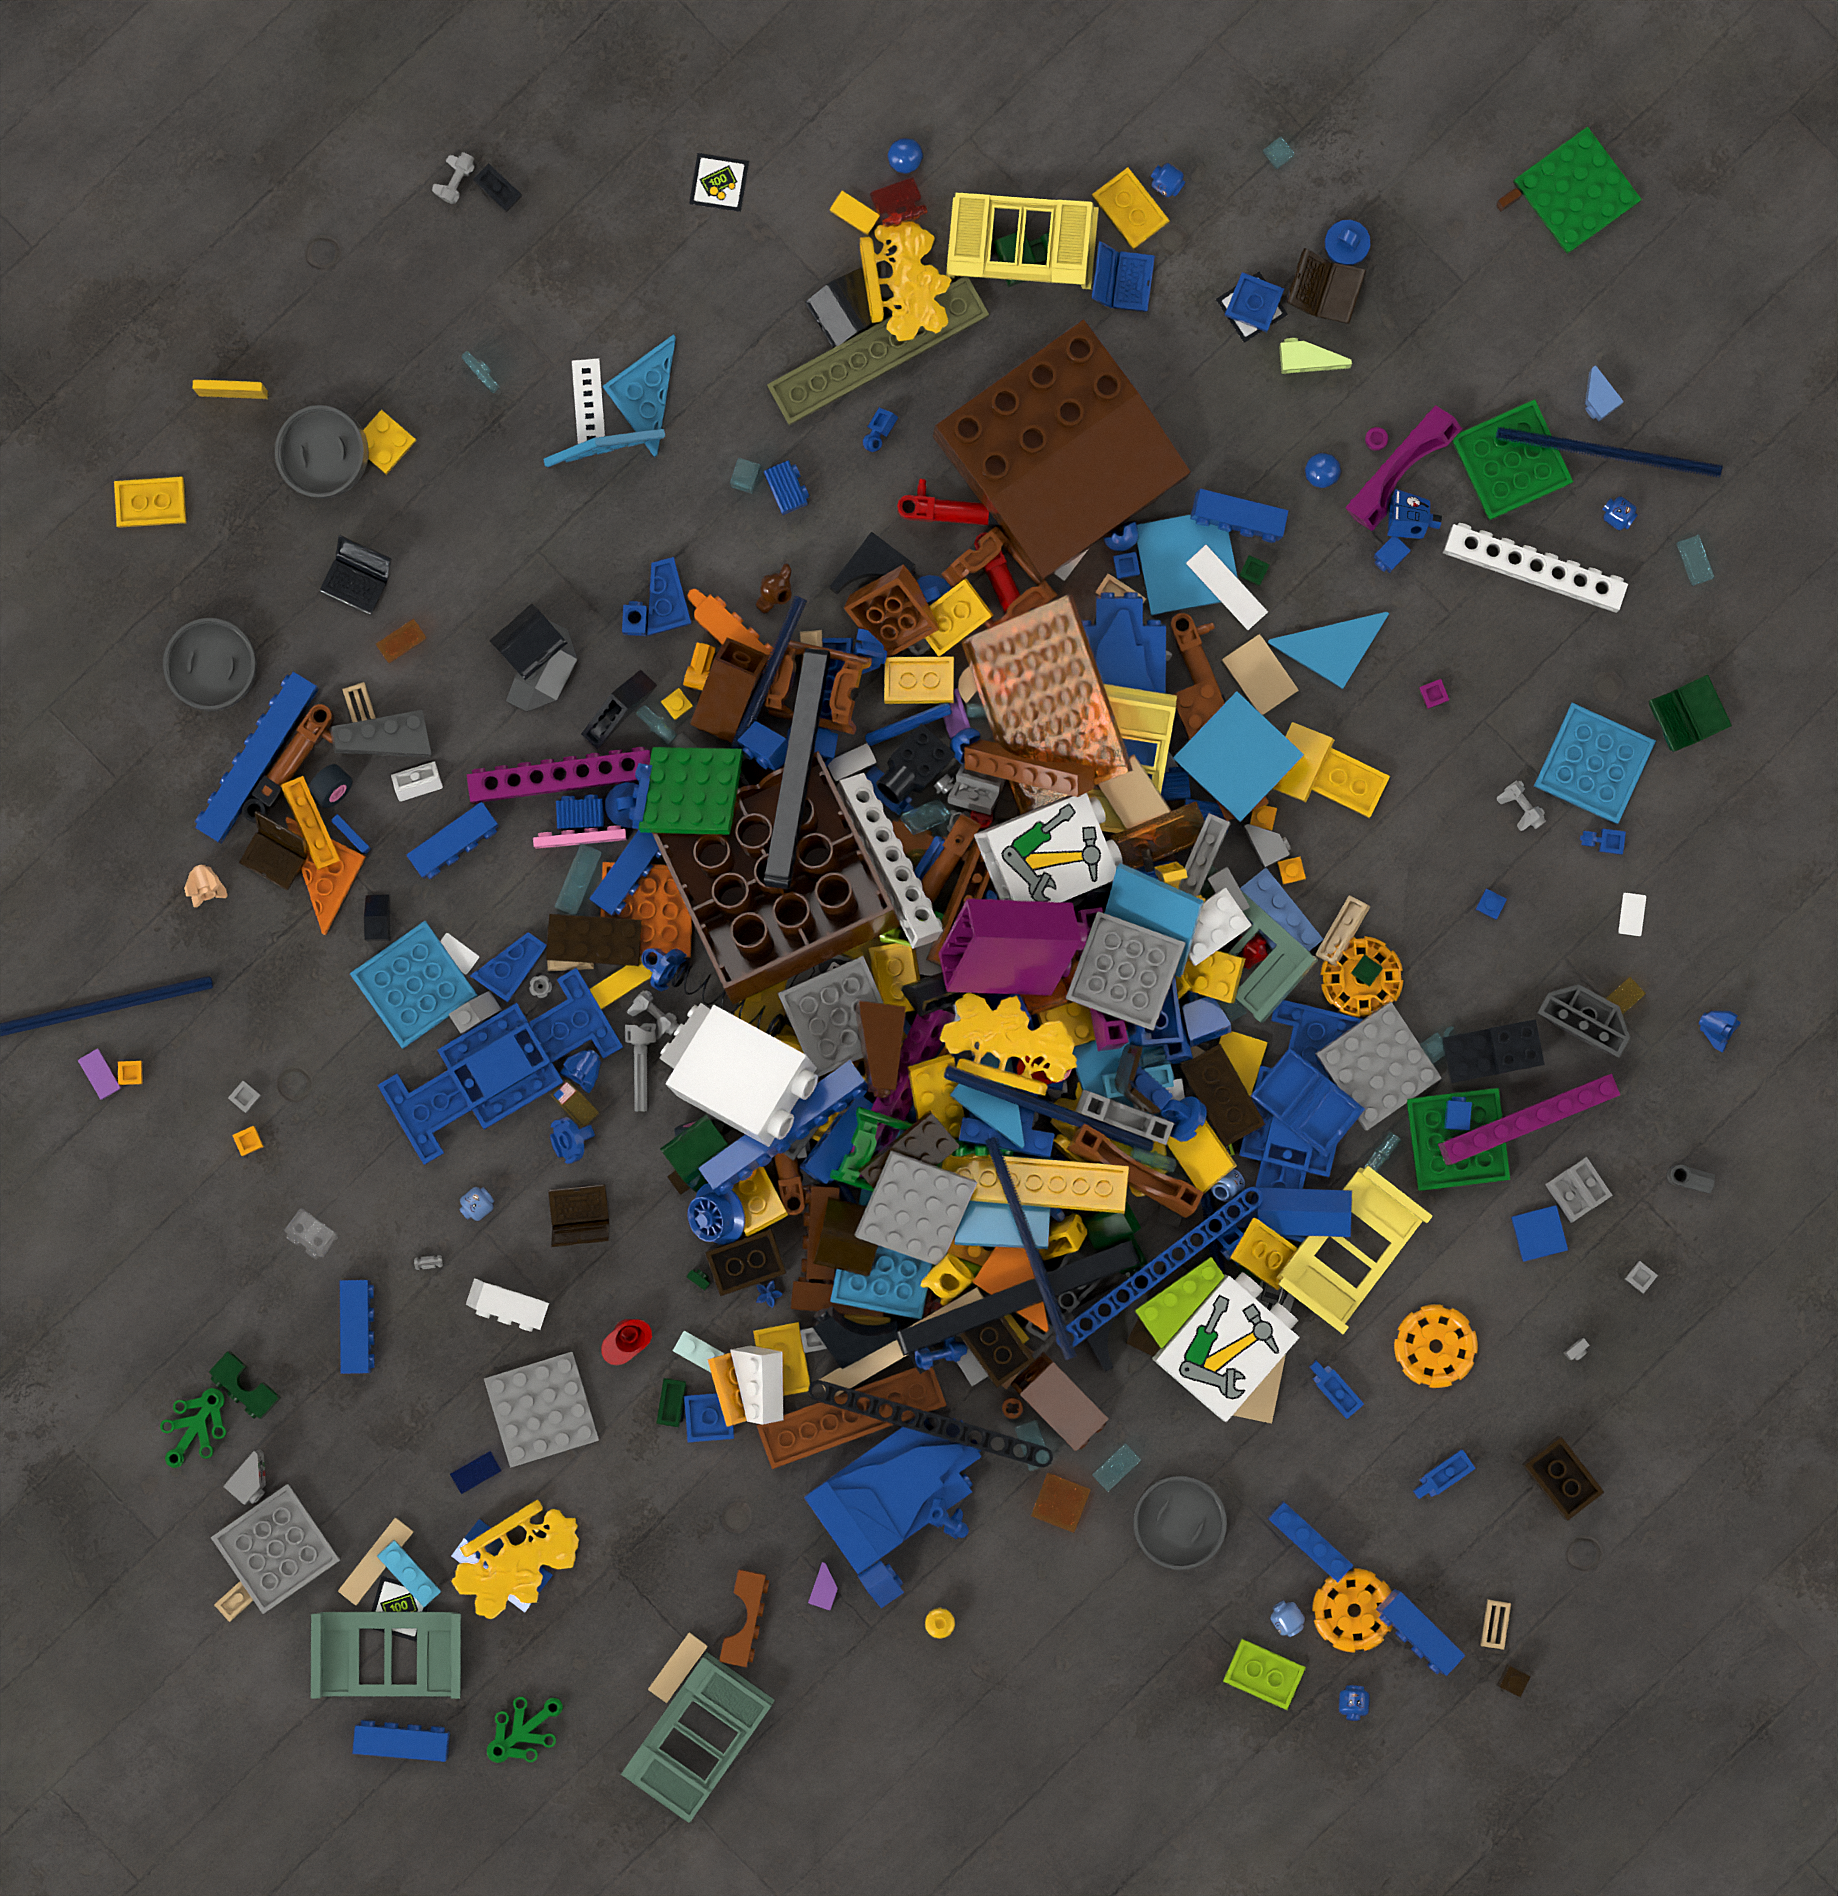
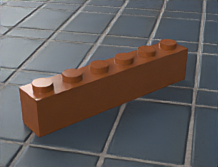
(970, 885)

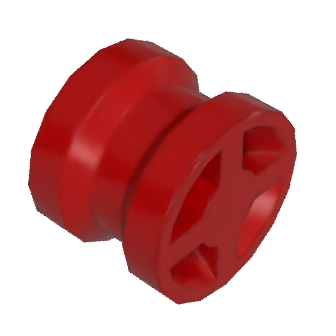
(982, 819)

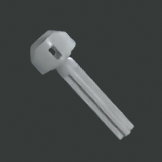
(640, 1038)

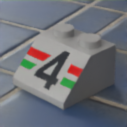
(249, 1479)

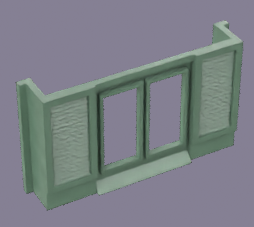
(1278, 971)
(336, 1653)
(728, 1699)

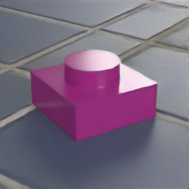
(1434, 694)

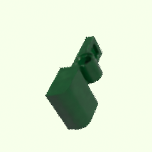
(1033, 252)
(1113, 1230)

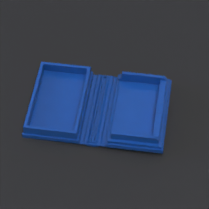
(1307, 1102)

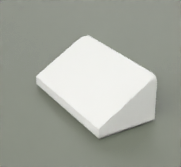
(852, 763)
(416, 781)

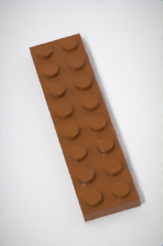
(827, 1426)

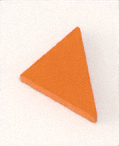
(330, 884)
(1006, 1269)

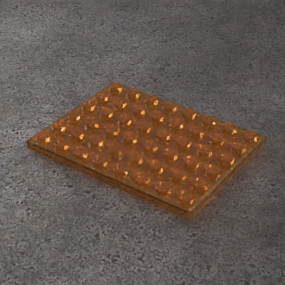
(1046, 696)

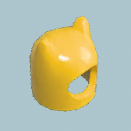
(948, 1278)

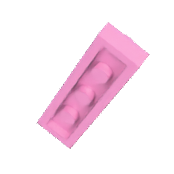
(569, 838)

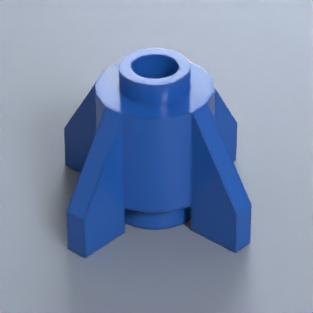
(870, 648)
(1719, 1027)
(582, 1069)

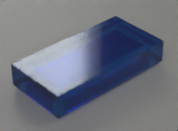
(475, 1472)

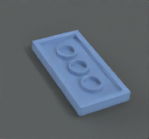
(1276, 903)

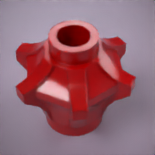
(1253, 951)

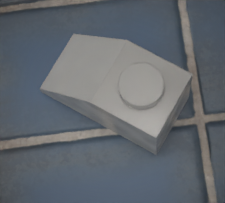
(1267, 844)
(475, 1012)

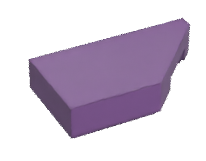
(824, 1589)

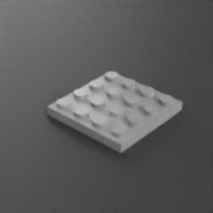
(1125, 971)
(825, 1013)
(1378, 1064)
(915, 1208)
(541, 1409)
(275, 1548)

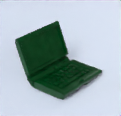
(1690, 713)
(693, 1150)

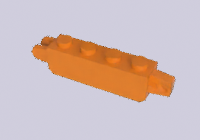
(722, 624)

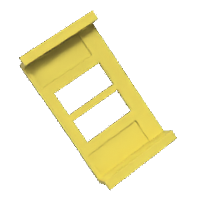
(1069, 247)
(1145, 718)
(1320, 1287)

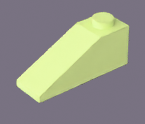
(1305, 357)

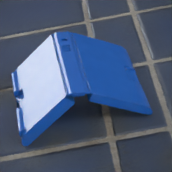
(1122, 279)

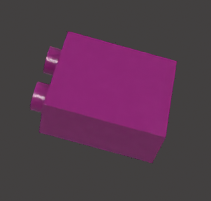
(1011, 947)

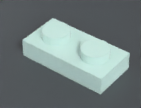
(696, 1350)

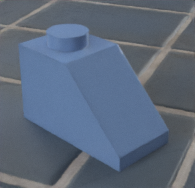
(1600, 396)

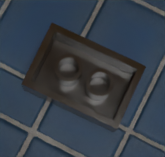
(746, 1262)
(998, 1350)
(1563, 1478)

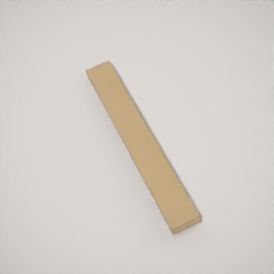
(888, 1354)

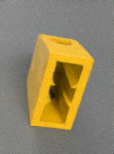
(1067, 1235)

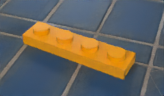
(310, 822)

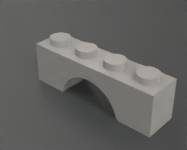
(1124, 1117)

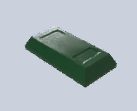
(671, 1402)

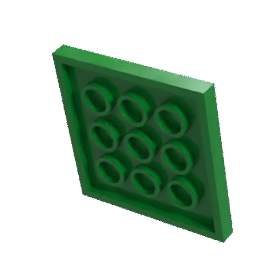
(1577, 190)
(1506, 471)
(692, 790)
(1427, 1130)

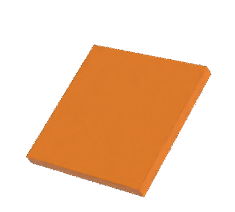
(661, 909)

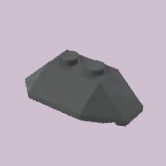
(548, 681)
(1587, 1018)

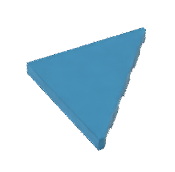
(643, 390)
(603, 445)
(1332, 649)
(997, 1113)

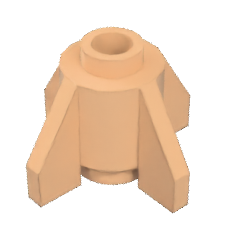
(203, 885)

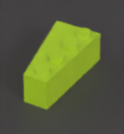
(1177, 1302)

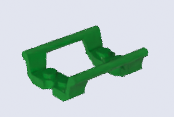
(865, 1144)

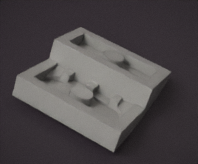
(976, 791)
(1578, 1189)

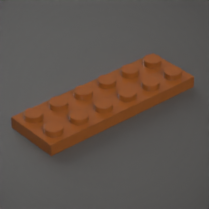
(1195, 708)

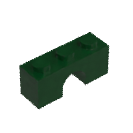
(227, 1374)

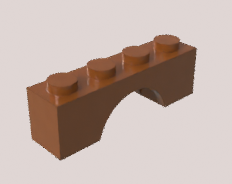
(737, 1648)

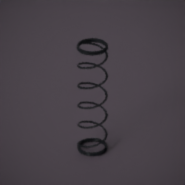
(771, 1027)

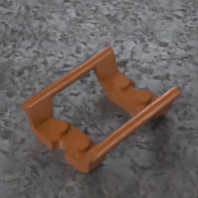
(989, 548)
(840, 699)

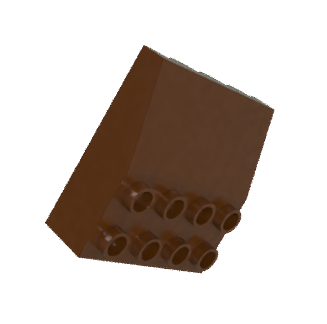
(1061, 450)
(775, 933)

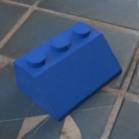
(1168, 1027)

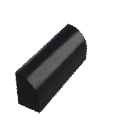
(931, 994)

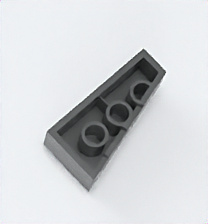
(390, 735)

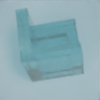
(745, 475)

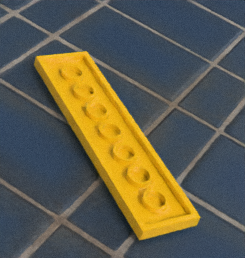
(1046, 1182)

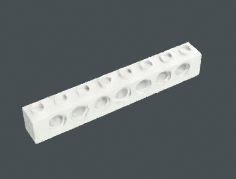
(1456, 548)
(917, 931)

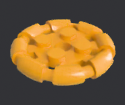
(1355, 990)
(1449, 1350)
(1340, 1616)

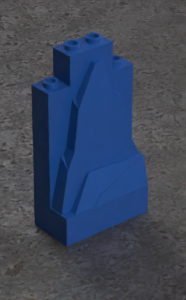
(1128, 653)
(891, 1492)

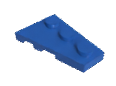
(667, 600)
(510, 968)

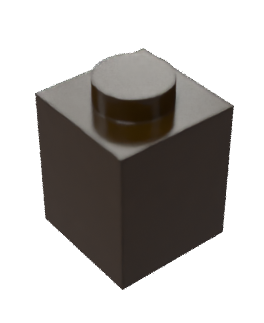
(1513, 1680)

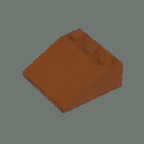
(893, 610)

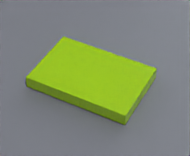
(1264, 1674)

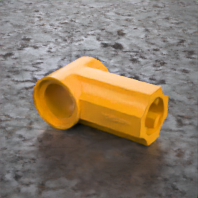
(700, 666)

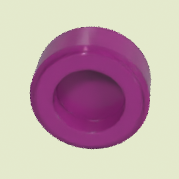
(1376, 439)

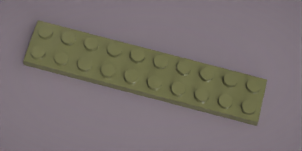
(870, 356)

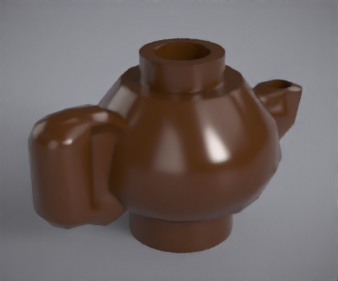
(775, 589)

